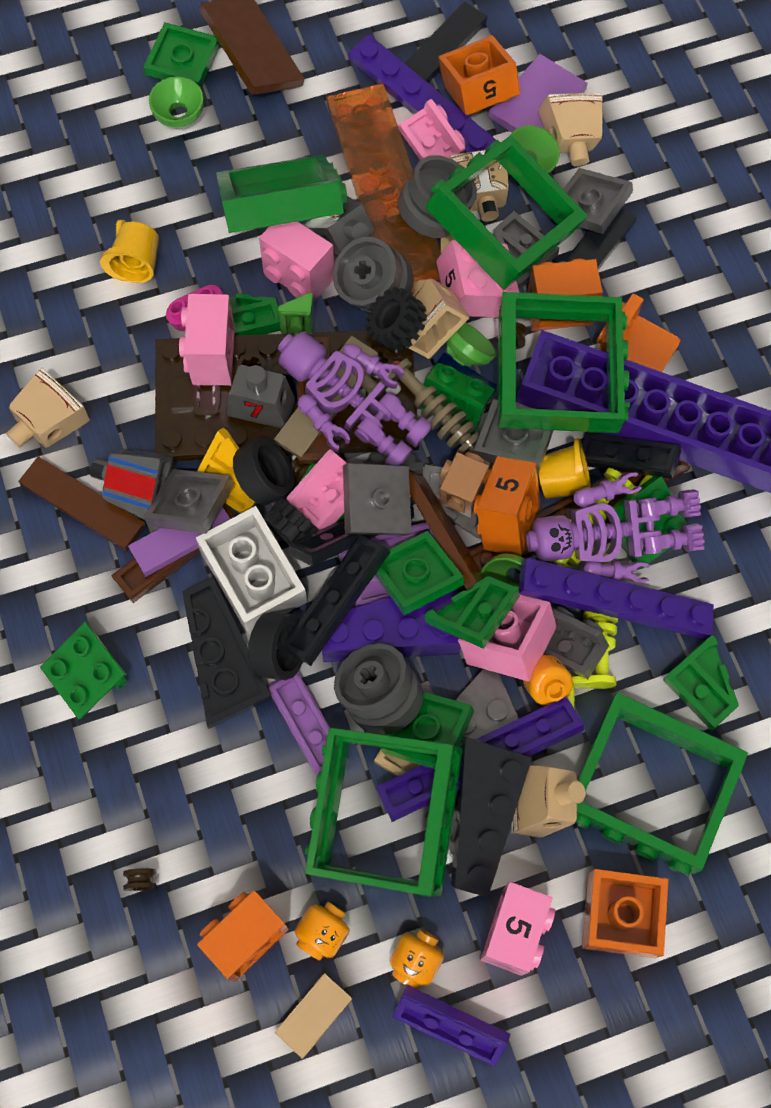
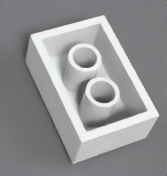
(251, 568)

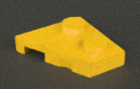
(220, 461)

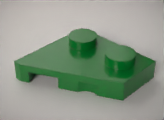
(254, 314)
(476, 612)
(704, 684)

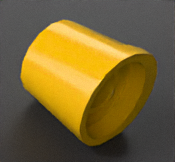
(132, 253)
(564, 472)

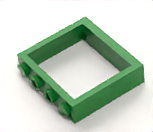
(280, 193)
(477, 238)
(562, 307)
(684, 737)
(439, 822)

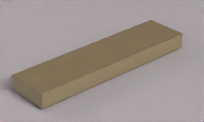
(298, 432)

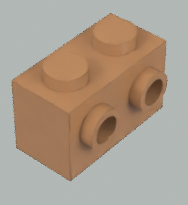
(462, 482)

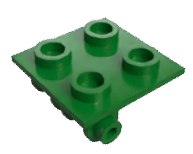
(83, 671)

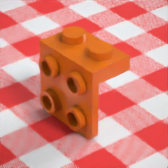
(647, 342)

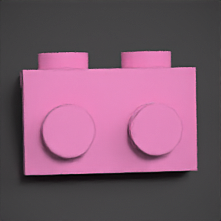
(431, 133)
(321, 492)

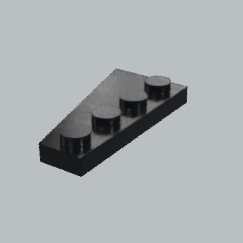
(221, 656)
(487, 803)

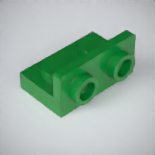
(467, 393)

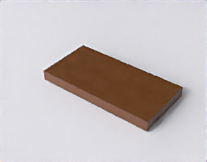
(251, 45)

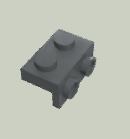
(576, 643)

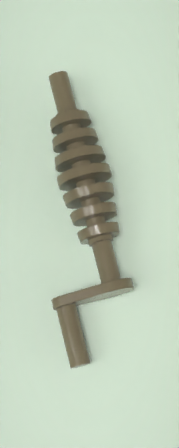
(434, 406)

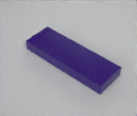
(451, 1025)

